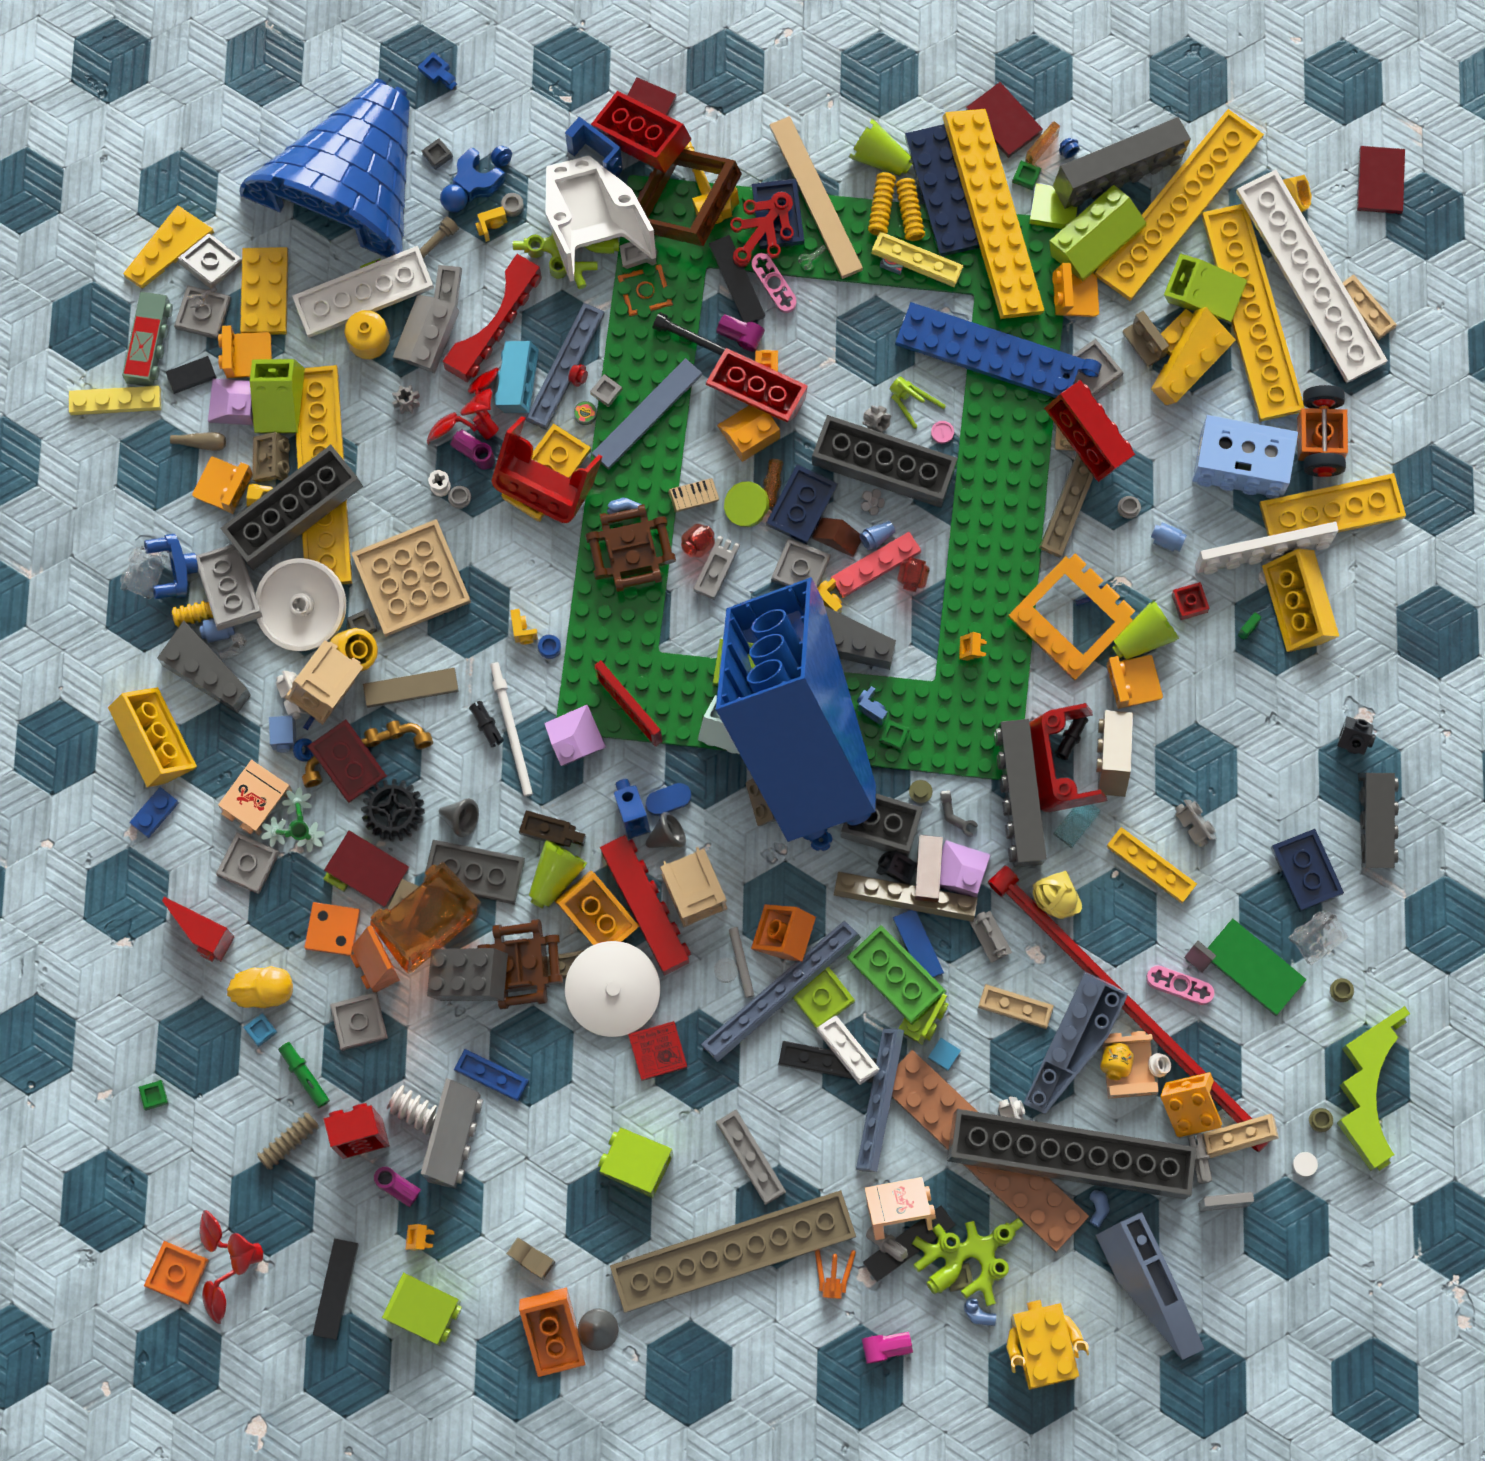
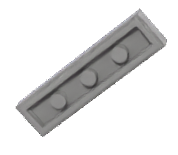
(750, 1157)

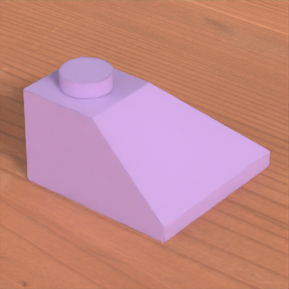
(230, 402)
(574, 735)
(962, 869)

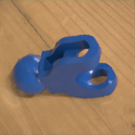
(470, 183)

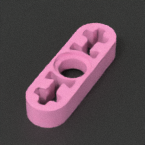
(760, 272)
(1165, 972)

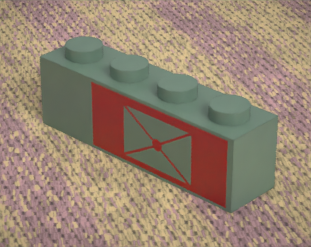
(146, 339)

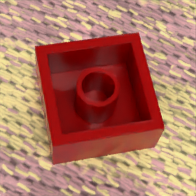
(1190, 601)

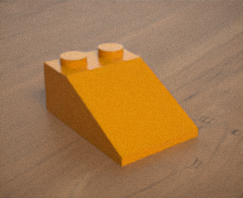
(596, 911)

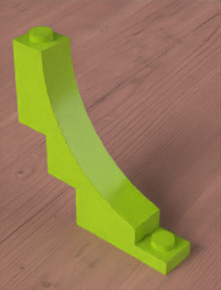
(1367, 1056)

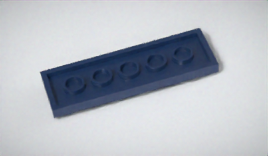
(941, 190)

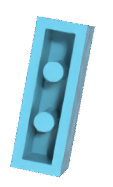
(516, 376)

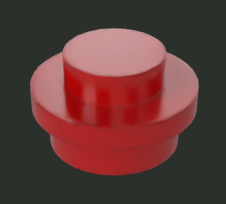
(578, 375)

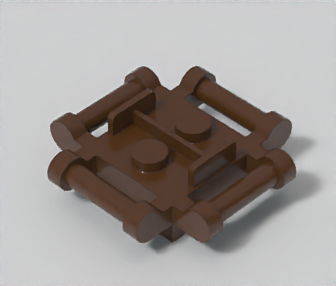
(630, 548)
(527, 962)

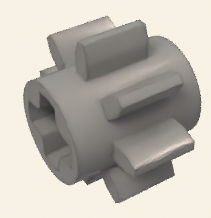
(400, 402)
(876, 418)

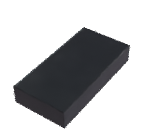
(191, 374)

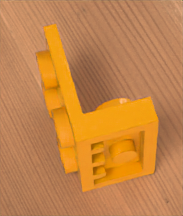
(223, 484)
(1134, 681)
(1191, 1105)

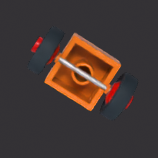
(1323, 431)

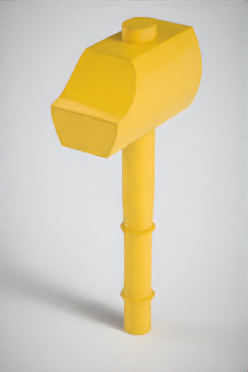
(705, 188)

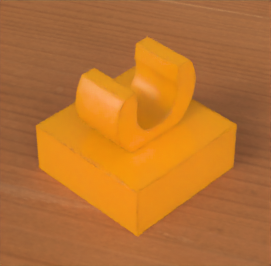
(767, 358)
(970, 646)
(416, 1237)

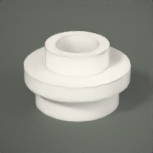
(1159, 1064)

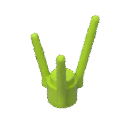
(903, 390)

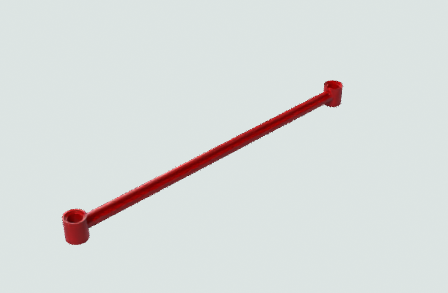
(1005, 883)

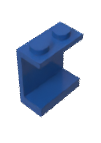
(583, 133)

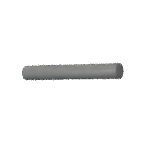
(741, 962)

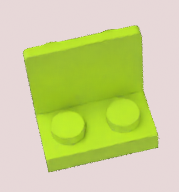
(925, 1026)

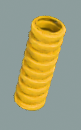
(882, 203)
(910, 209)
(192, 613)

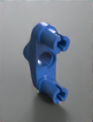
(180, 563)

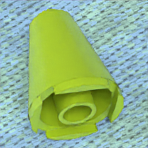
(881, 151)
(1145, 633)
(554, 874)

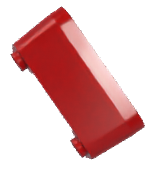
(537, 484)
(1053, 792)

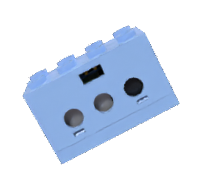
(1245, 457)

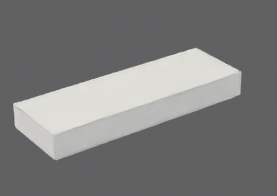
(848, 1050)

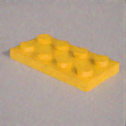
(264, 290)
(558, 452)

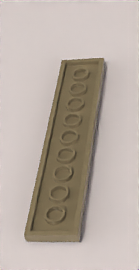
(732, 1251)

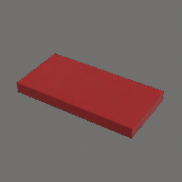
(628, 703)

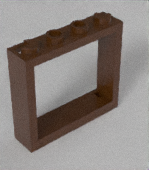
(712, 207)

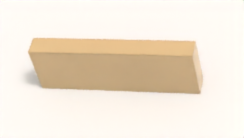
(1373, 314)
(1015, 1006)
(1240, 1135)

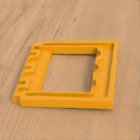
(1049, 638)

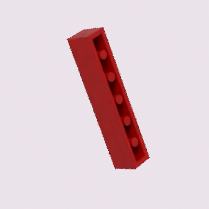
(644, 904)

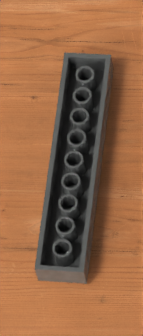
(1071, 1154)

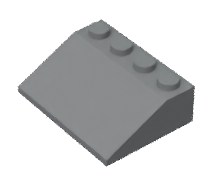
(451, 1134)

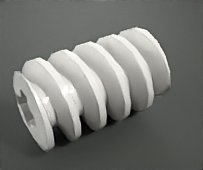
(412, 1110)

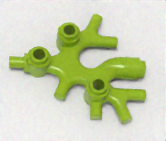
(549, 245)
(976, 1247)

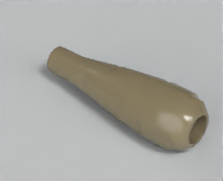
(207, 441)

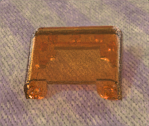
(426, 917)

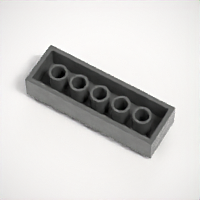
(1121, 163)
(884, 461)
(292, 507)
(1021, 793)

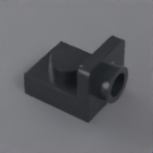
(897, 866)

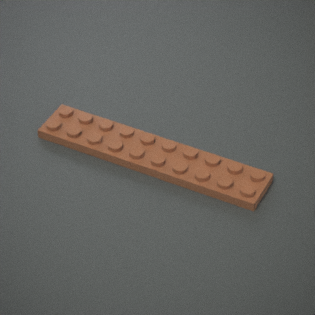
(1028, 1196)

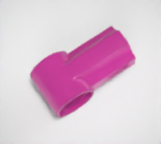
(882, 1347)

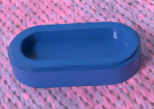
(668, 799)

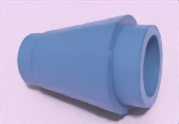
(876, 535)

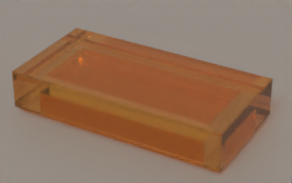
(1042, 143)

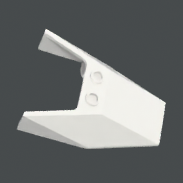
(591, 207)

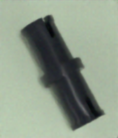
(486, 724)
(1071, 737)

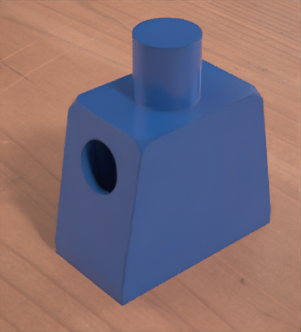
(631, 809)

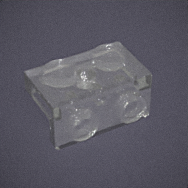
(143, 572)
(1318, 936)

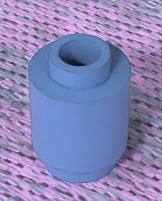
(1168, 537)
(210, 632)

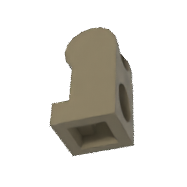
(531, 1258)

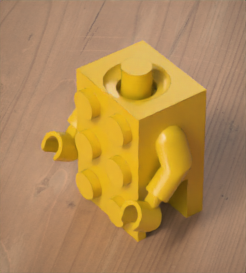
(1043, 1345)

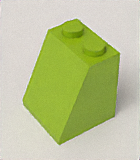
(636, 1161)
(422, 1309)

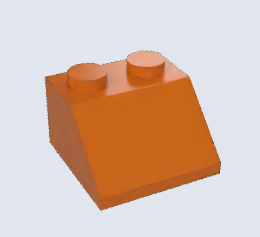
(783, 932)

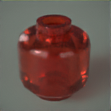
(697, 540)
(913, 574)

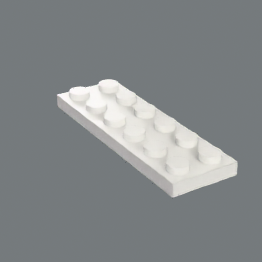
(363, 289)
(1267, 547)

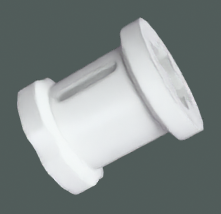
(437, 490)

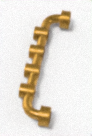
(373, 738)

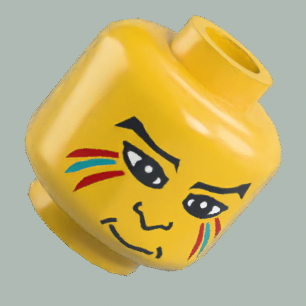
(1117, 1061)

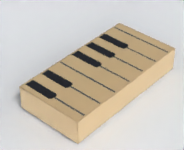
(693, 495)

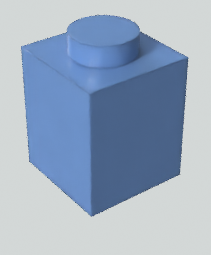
(282, 733)

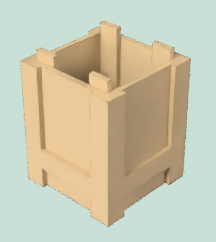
(324, 681)
(693, 887)

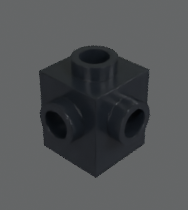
(1356, 735)

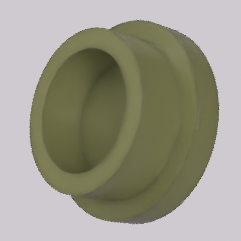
(920, 791)
(1341, 990)
(1321, 1120)

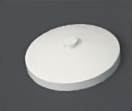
(300, 604)
(612, 989)

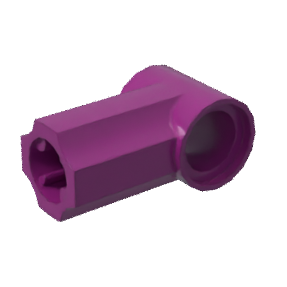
(745, 334)
(472, 449)
(398, 1187)

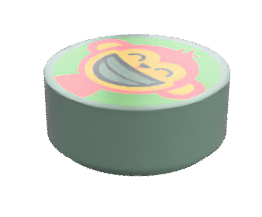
(585, 413)

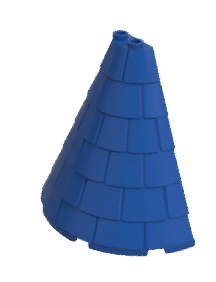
(347, 169)

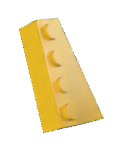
(1195, 353)

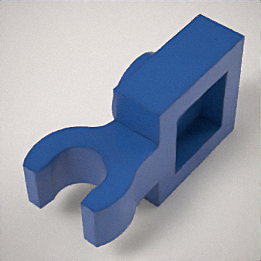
(436, 68)

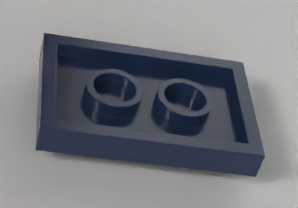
(764, 192)
(801, 504)
(1307, 870)

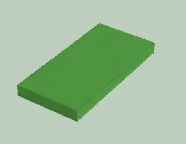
(896, 974)

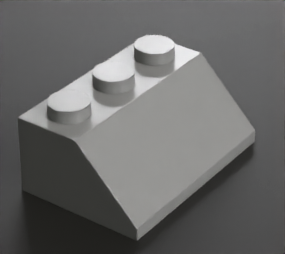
(426, 332)

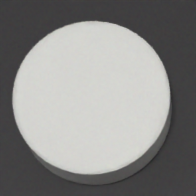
(1305, 1164)

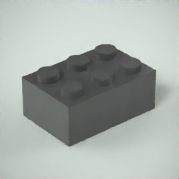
(888, 828)
(467, 974)

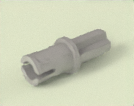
(1201, 1160)
(888, 1245)

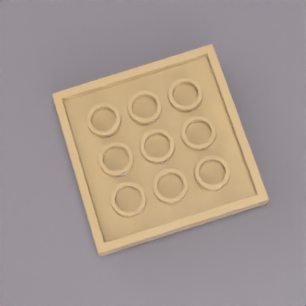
(411, 577)

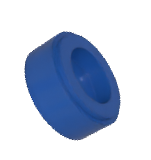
(549, 646)

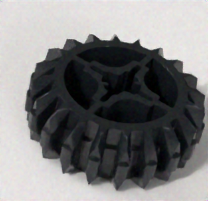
(402, 810)

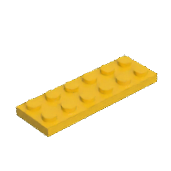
(1347, 504)

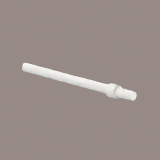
(500, 686)

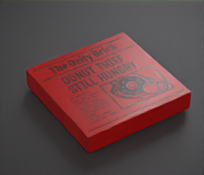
(657, 1050)

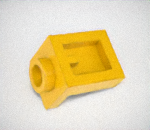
(490, 219)
(830, 600)
(519, 626)

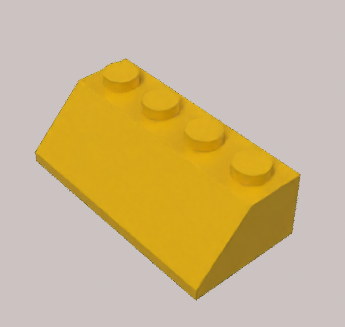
(1300, 600)
(151, 736)

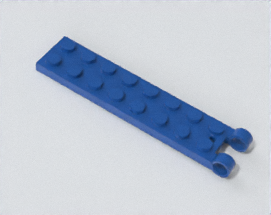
(991, 351)

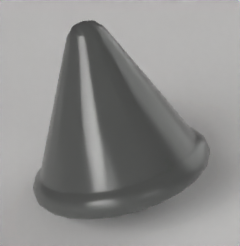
(461, 816)
(667, 833)
(598, 1329)

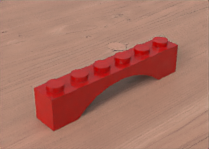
(468, 354)

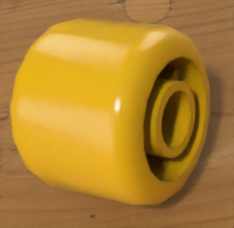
(367, 334)
(357, 644)

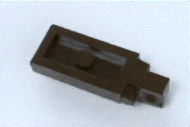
(550, 829)

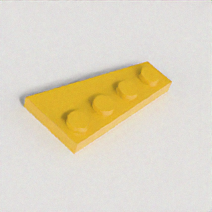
(170, 241)

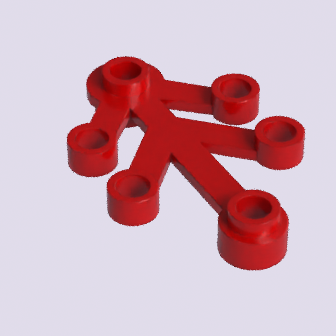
(764, 225)

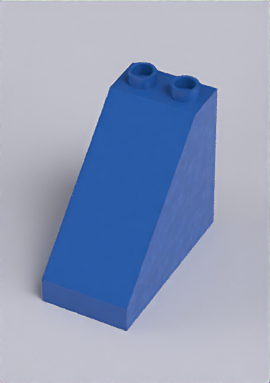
(794, 712)

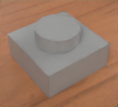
(606, 390)

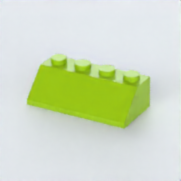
(1097, 233)

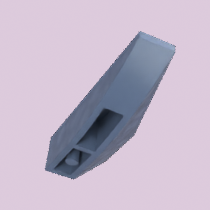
(1076, 1040)
(1149, 1282)

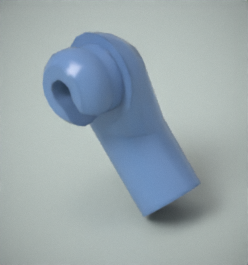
(621, 504)
(1102, 1207)
(976, 1314)

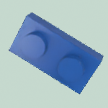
(154, 812)

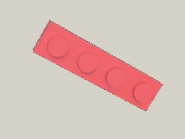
(876, 564)

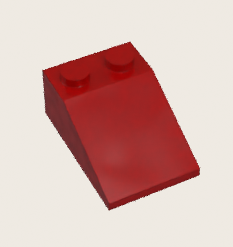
(208, 936)

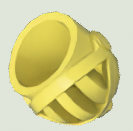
(1057, 896)

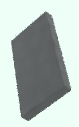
(482, 871)

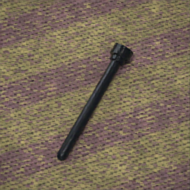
(663, 323)

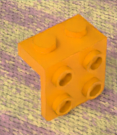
(1073, 295)
(240, 350)

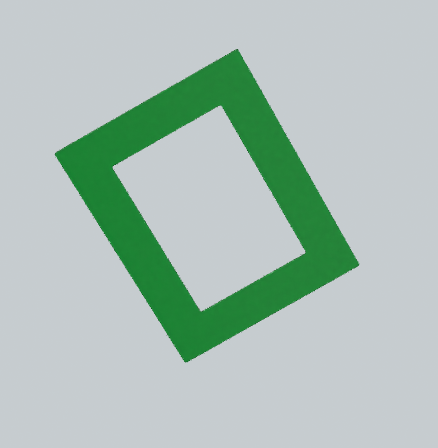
(993, 519)

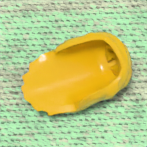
(260, 987)

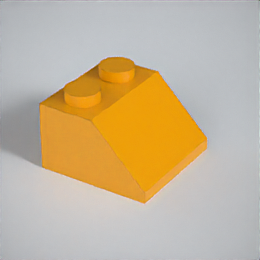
(749, 431)

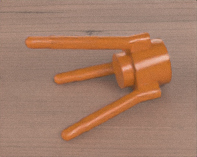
(832, 1287)

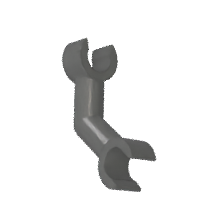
(946, 801)

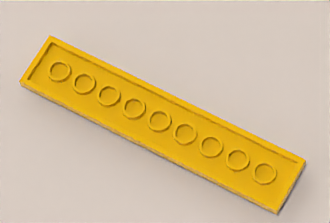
(1180, 204)
(993, 213)
(1256, 317)
(317, 429)

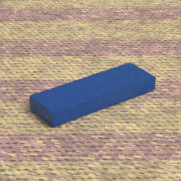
(917, 942)
(491, 1075)

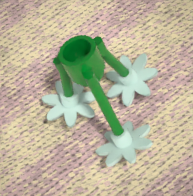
(298, 828)

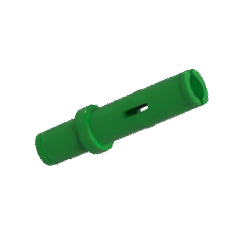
(298, 1066)

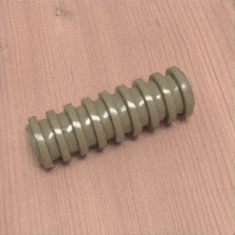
(288, 1141)

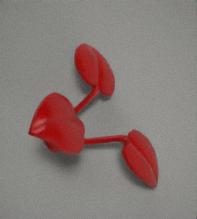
(479, 403)
(241, 1254)

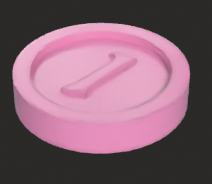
(942, 432)

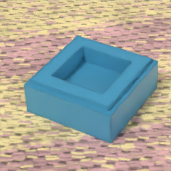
(260, 1029)
(944, 1054)

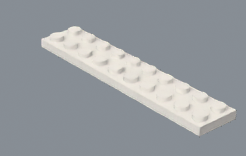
(1311, 276)

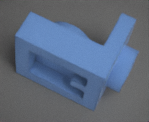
(873, 710)

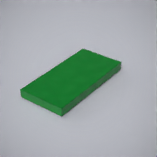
(1255, 967)

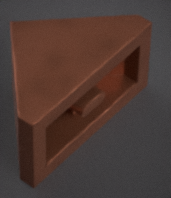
(837, 535)

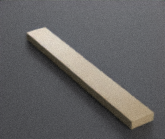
(816, 197)

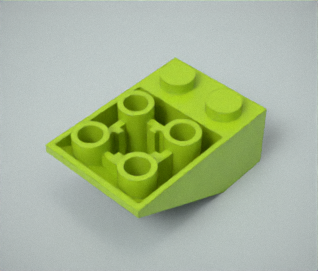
(1201, 285)
(276, 395)

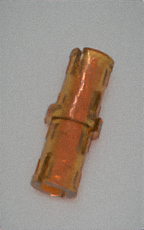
(772, 480)

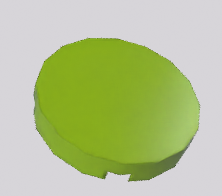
(746, 504)

